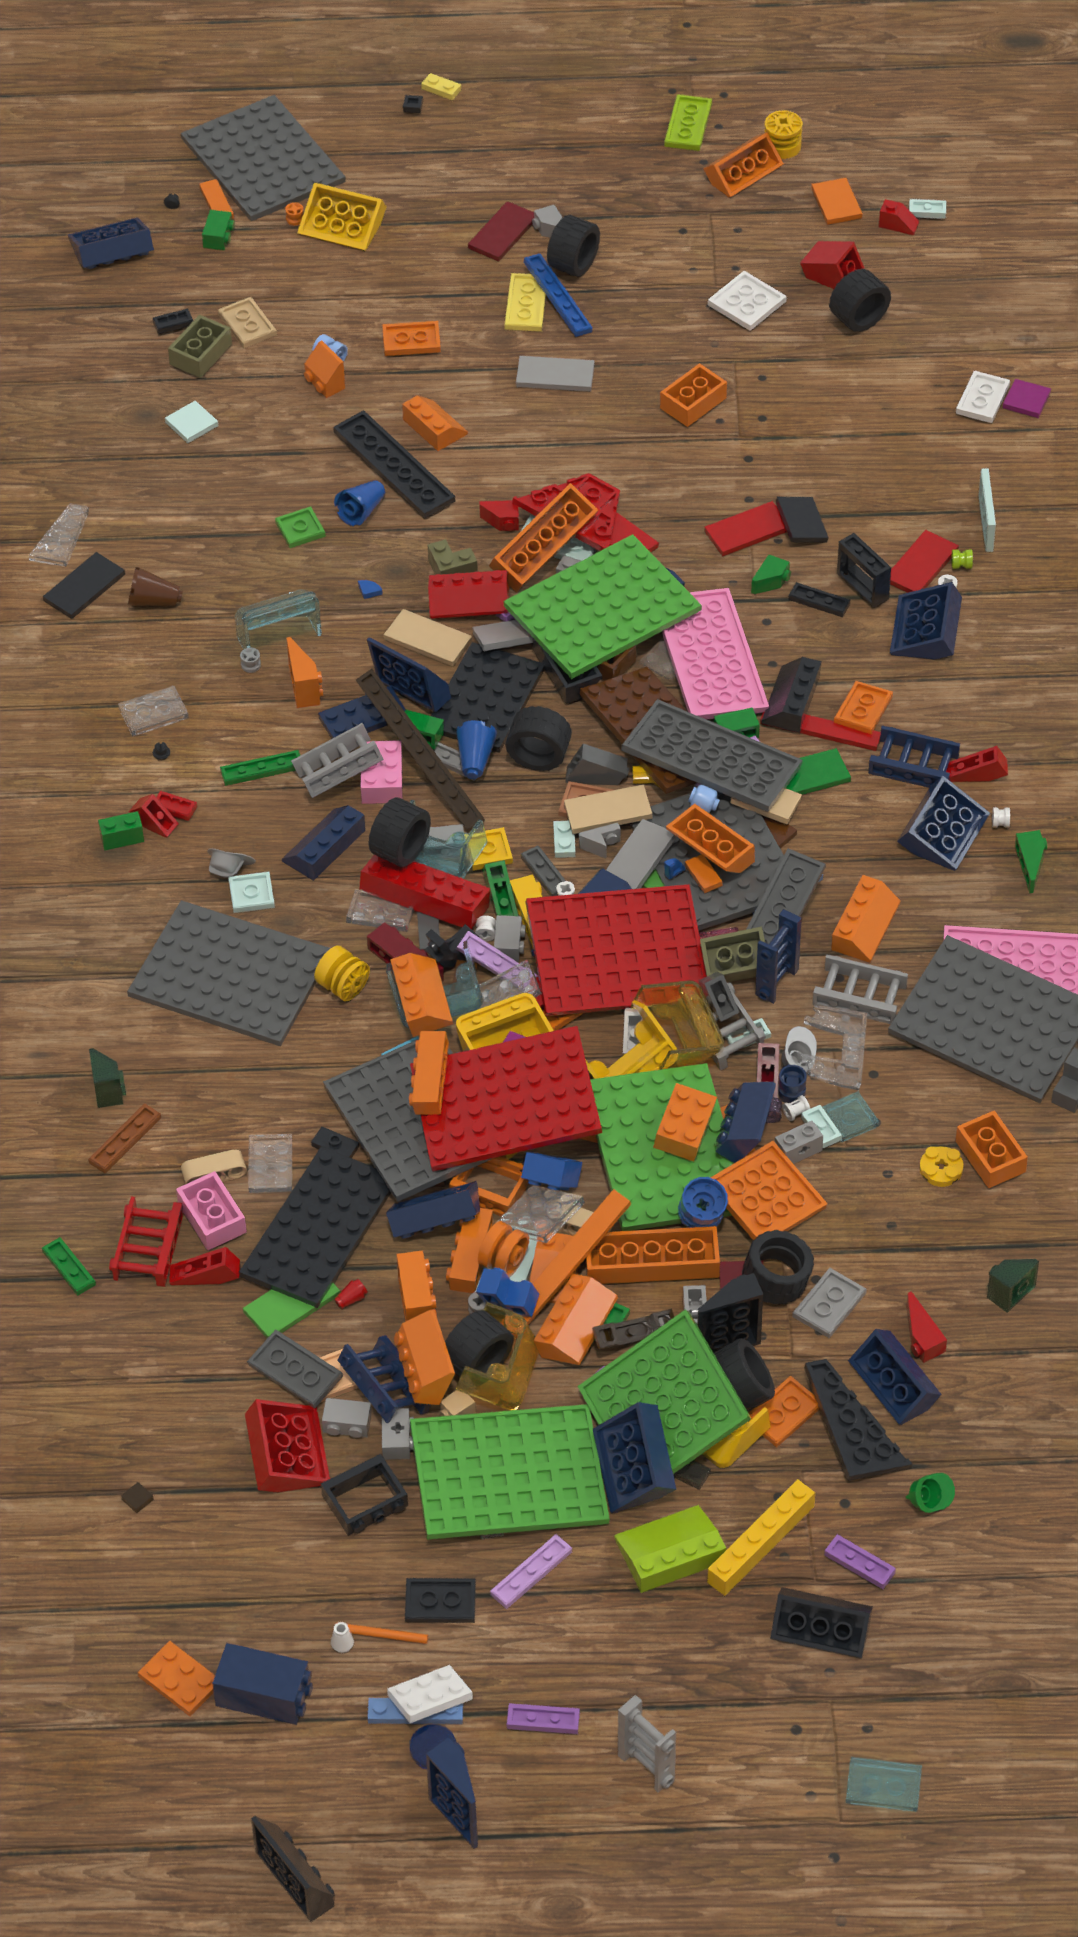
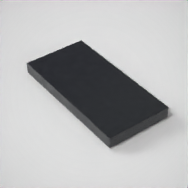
(83, 585)

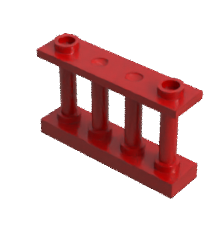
(164, 1253)

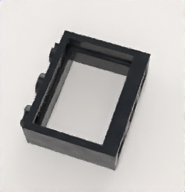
(855, 551)
(355, 1477)

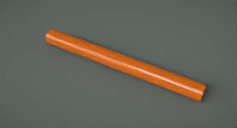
(388, 1634)

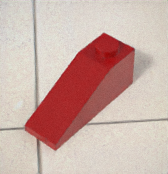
(980, 766)
(209, 1268)
(925, 1336)

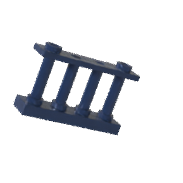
(907, 772)
(778, 956)
(365, 1378)

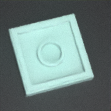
(191, 421)
(251, 892)

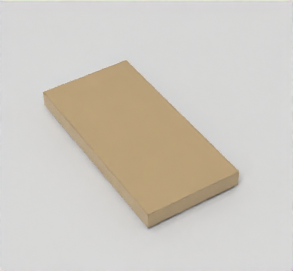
(427, 637)
(607, 808)

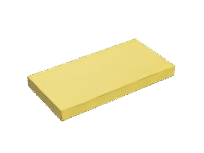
(525, 304)

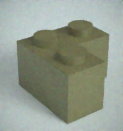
(446, 562)

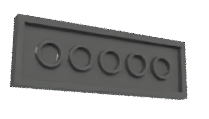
(788, 890)

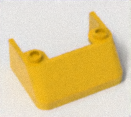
(494, 1022)
(643, 1057)
(735, 1444)

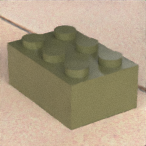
(200, 346)
(732, 953)

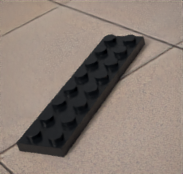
(394, 464)

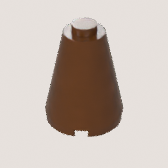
(152, 590)

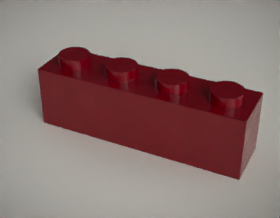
(389, 944)

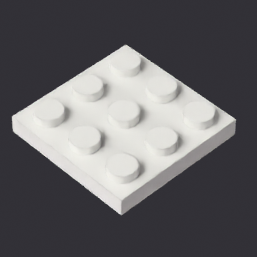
(747, 300)

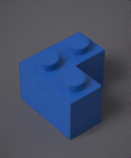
(554, 1171)
(502, 1291)

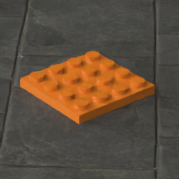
(768, 1192)

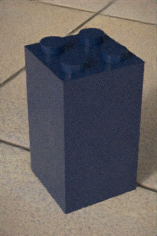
(262, 1684)

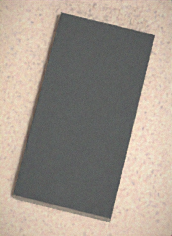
(295, 1368)

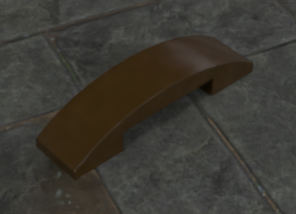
(630, 1331)

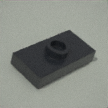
(172, 321)
(335, 1142)

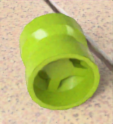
(962, 559)

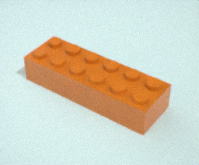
(544, 537)
(655, 1255)

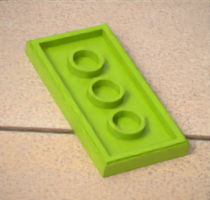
(688, 122)

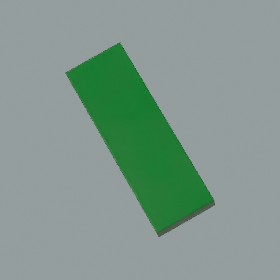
(68, 1266)

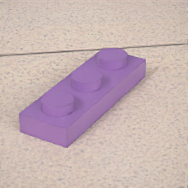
(860, 1561)
(543, 1718)

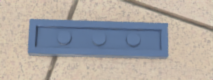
(385, 1712)

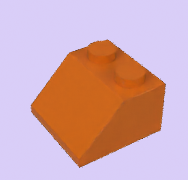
(325, 370)

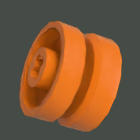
(503, 1248)

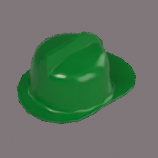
(932, 1492)

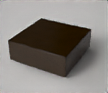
(137, 1497)

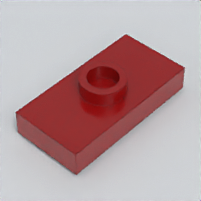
(177, 806)

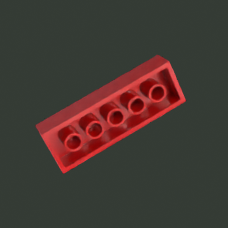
(426, 890)

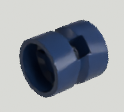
(792, 1083)

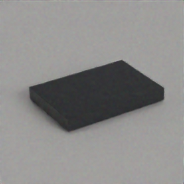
(802, 519)
(440, 1600)

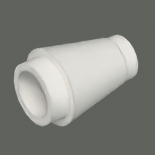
(341, 1638)

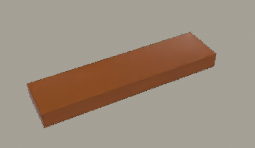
(124, 1138)

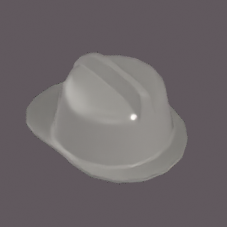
(227, 863)
(798, 1042)

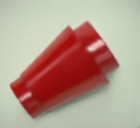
(351, 1293)

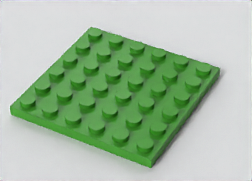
(682, 1378)

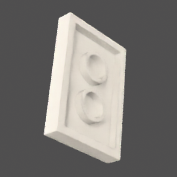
(983, 396)
(429, 1694)

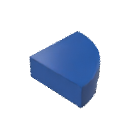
(369, 588)
(673, 867)

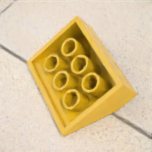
(341, 217)

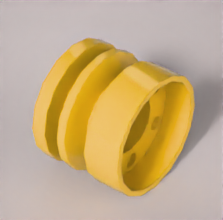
(785, 132)
(342, 973)

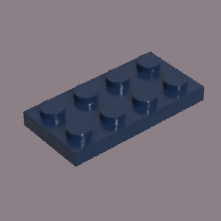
(352, 713)

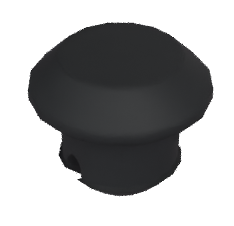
(172, 201)
(161, 751)

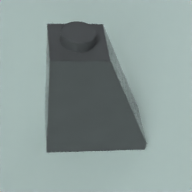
(596, 767)

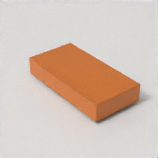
(703, 873)

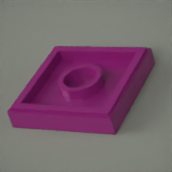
(1026, 398)

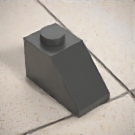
(719, 996)

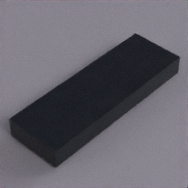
(819, 599)

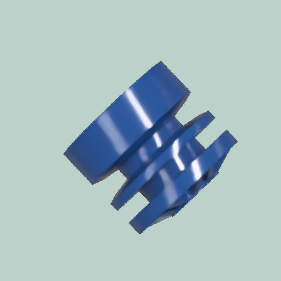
(704, 1193)

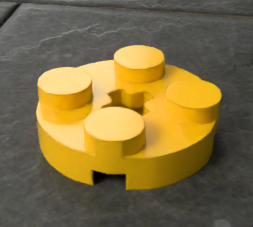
(941, 1155)

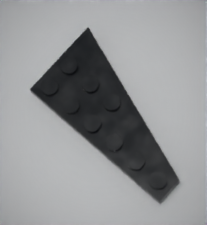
(853, 1429)

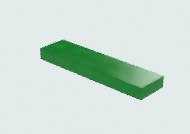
(258, 768)

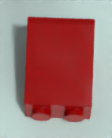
(831, 262)

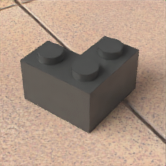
(1066, 1090)

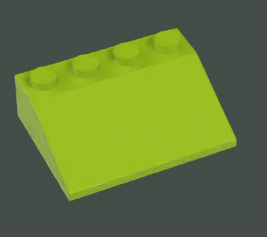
(670, 1548)

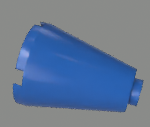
(358, 502)
(475, 746)

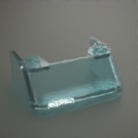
(275, 610)
(456, 853)
(465, 994)

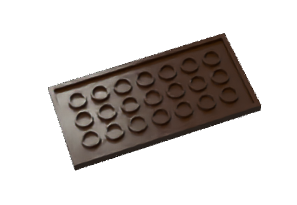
(623, 704)

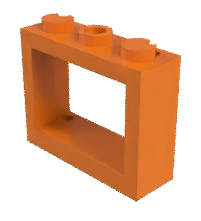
(490, 1200)

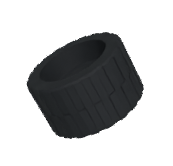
(573, 245)
(860, 300)
(542, 724)
(399, 832)
(788, 1249)
(478, 1342)
(746, 1373)

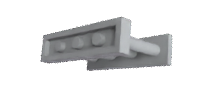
(341, 769)
(856, 970)
(756, 1034)
(645, 1743)

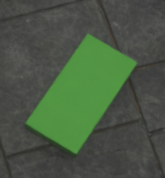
(282, 1312)

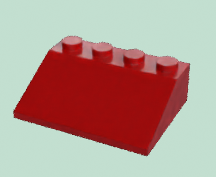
(286, 1446)

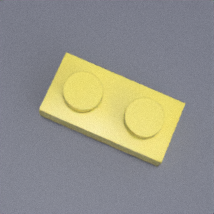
(441, 86)

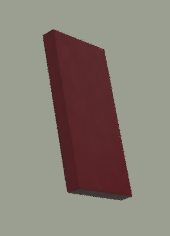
(502, 231)

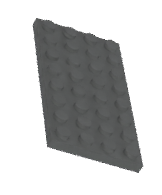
(712, 755)

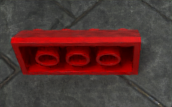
(468, 594)

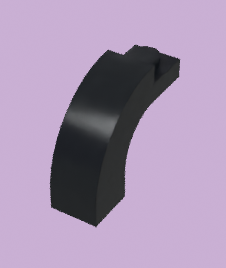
(445, 950)

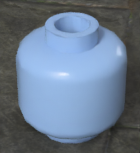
(704, 798)

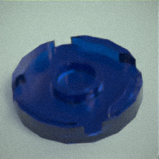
(425, 1740)

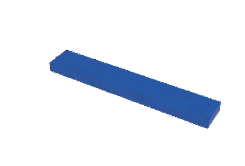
(558, 295)

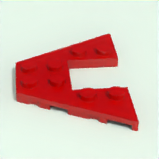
(603, 496)

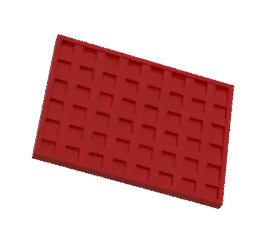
(607, 944)
(512, 1099)

